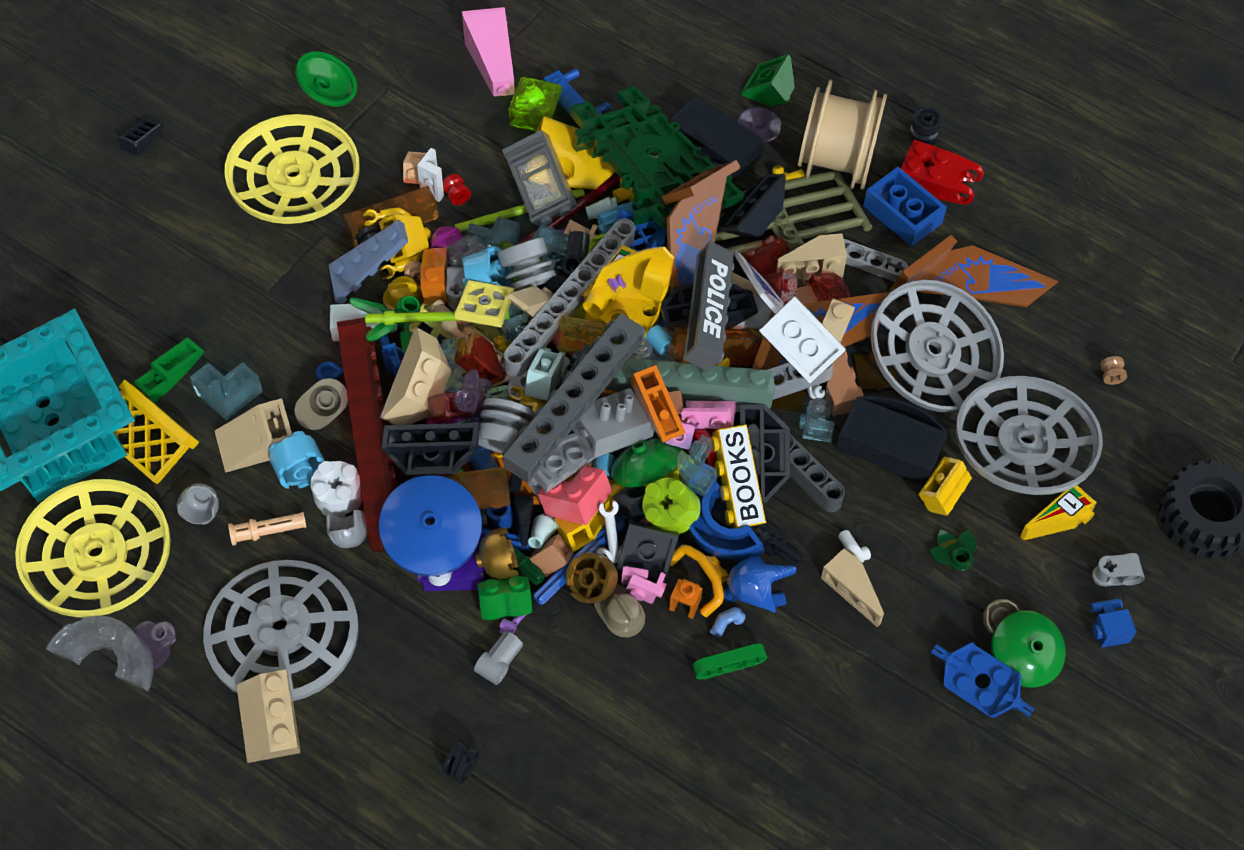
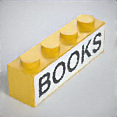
(738, 477)

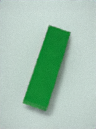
(168, 370)

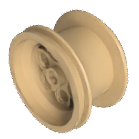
(841, 134)

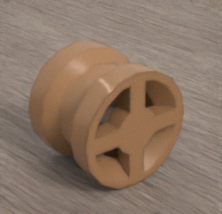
(1113, 370)

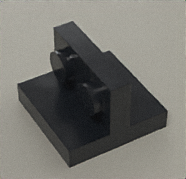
(647, 548)

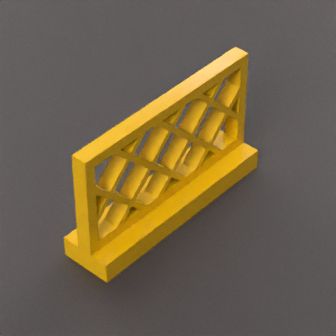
(160, 420)

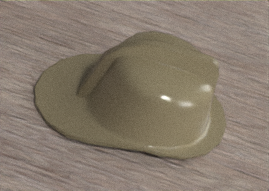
(321, 404)
(621, 613)

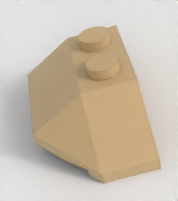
(420, 375)

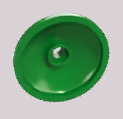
(326, 79)
(644, 462)
(1014, 647)

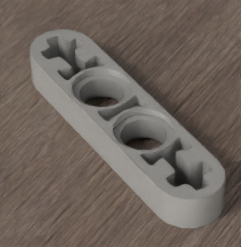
(868, 254)

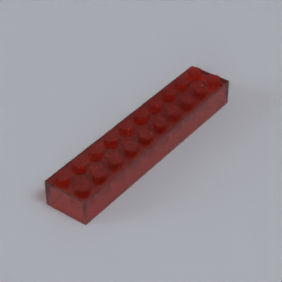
(365, 408)

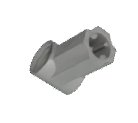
(495, 664)

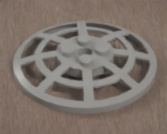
(939, 336)
(1029, 427)
(289, 639)

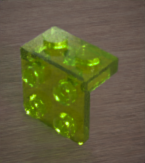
(532, 102)

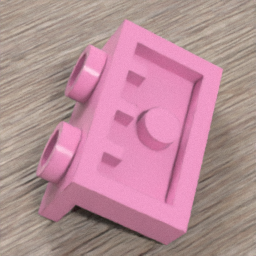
(709, 414)

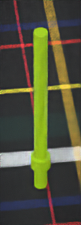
(508, 213)
(391, 317)

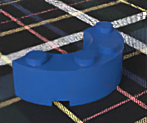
(719, 540)

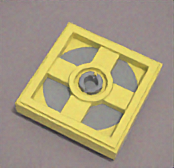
(484, 303)

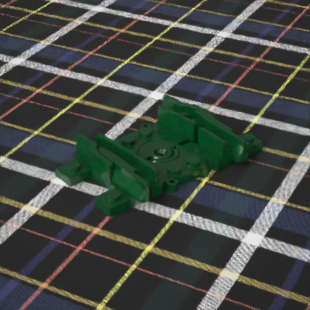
(629, 144)

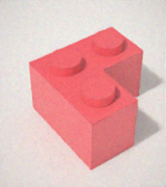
(577, 499)

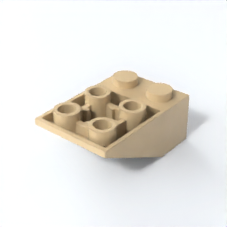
(818, 256)
(250, 435)

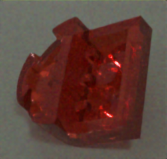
(829, 287)

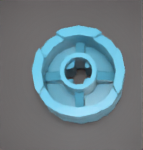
(486, 268)
(295, 459)

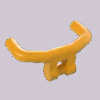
(712, 569)

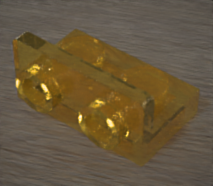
(577, 332)

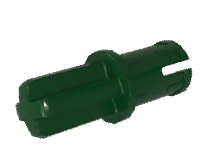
(527, 568)

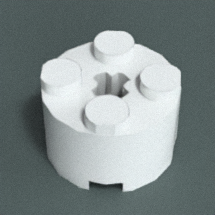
(336, 488)

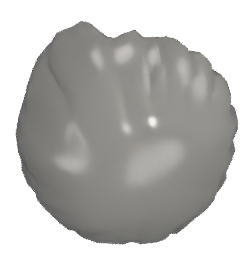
(198, 504)
(347, 531)

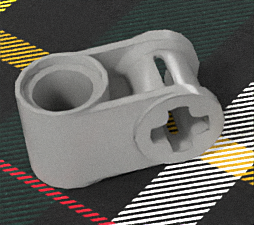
(454, 286)
(1118, 570)

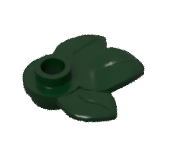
(951, 548)

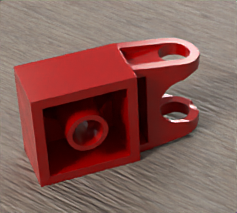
(941, 172)

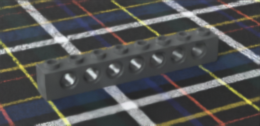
(527, 464)

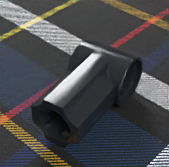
(576, 250)

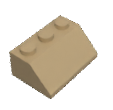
(268, 716)

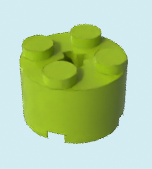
(671, 505)

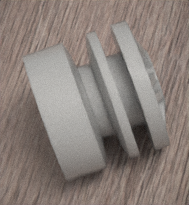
(526, 263)
(504, 423)

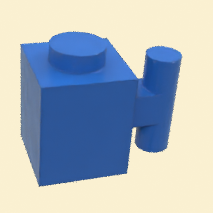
(1112, 626)

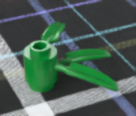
(405, 305)

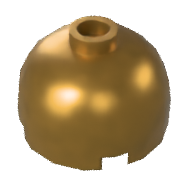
(497, 555)
(591, 577)

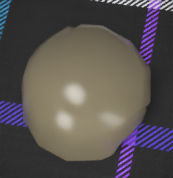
(996, 612)

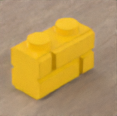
(945, 486)

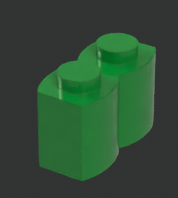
(504, 598)

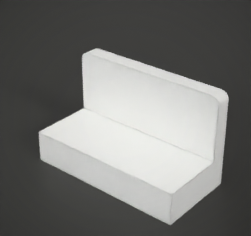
(431, 174)

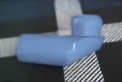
(726, 617)

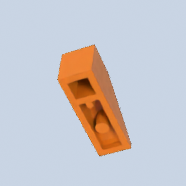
(434, 275)
(657, 403)

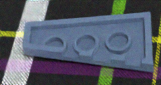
(365, 259)

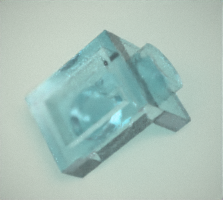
(816, 429)

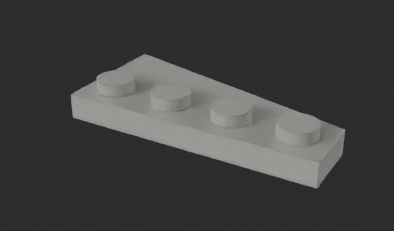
(564, 462)

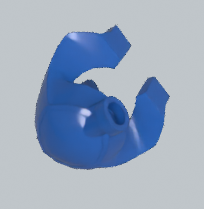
(752, 580)

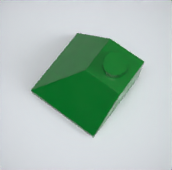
(771, 82)

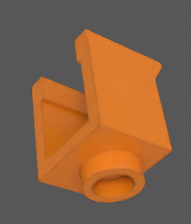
(686, 593)

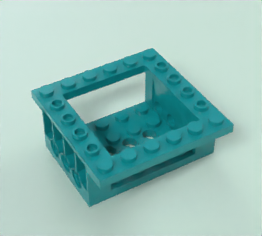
(80, 394)

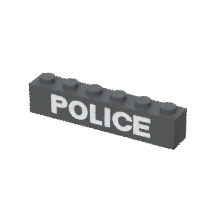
(709, 306)

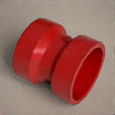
(456, 189)

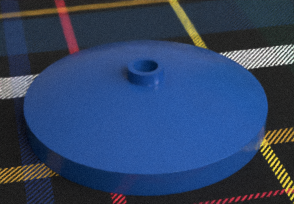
(434, 547)

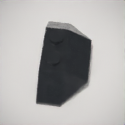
(758, 209)
(677, 307)
(430, 447)
(769, 447)

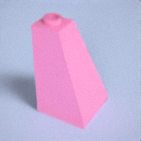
(490, 48)

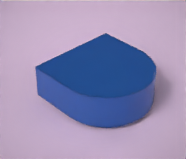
(329, 370)

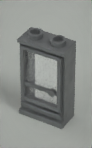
(540, 178)

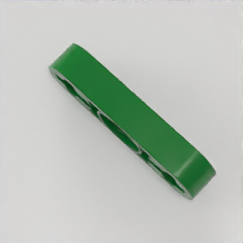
(729, 661)

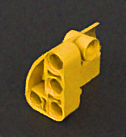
(579, 166)
(646, 280)

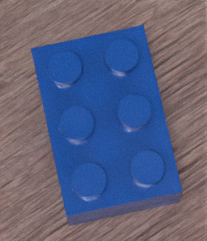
(904, 206)

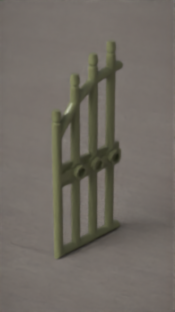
(784, 223)

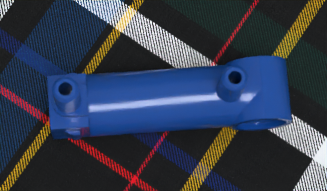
(569, 95)
(483, 460)

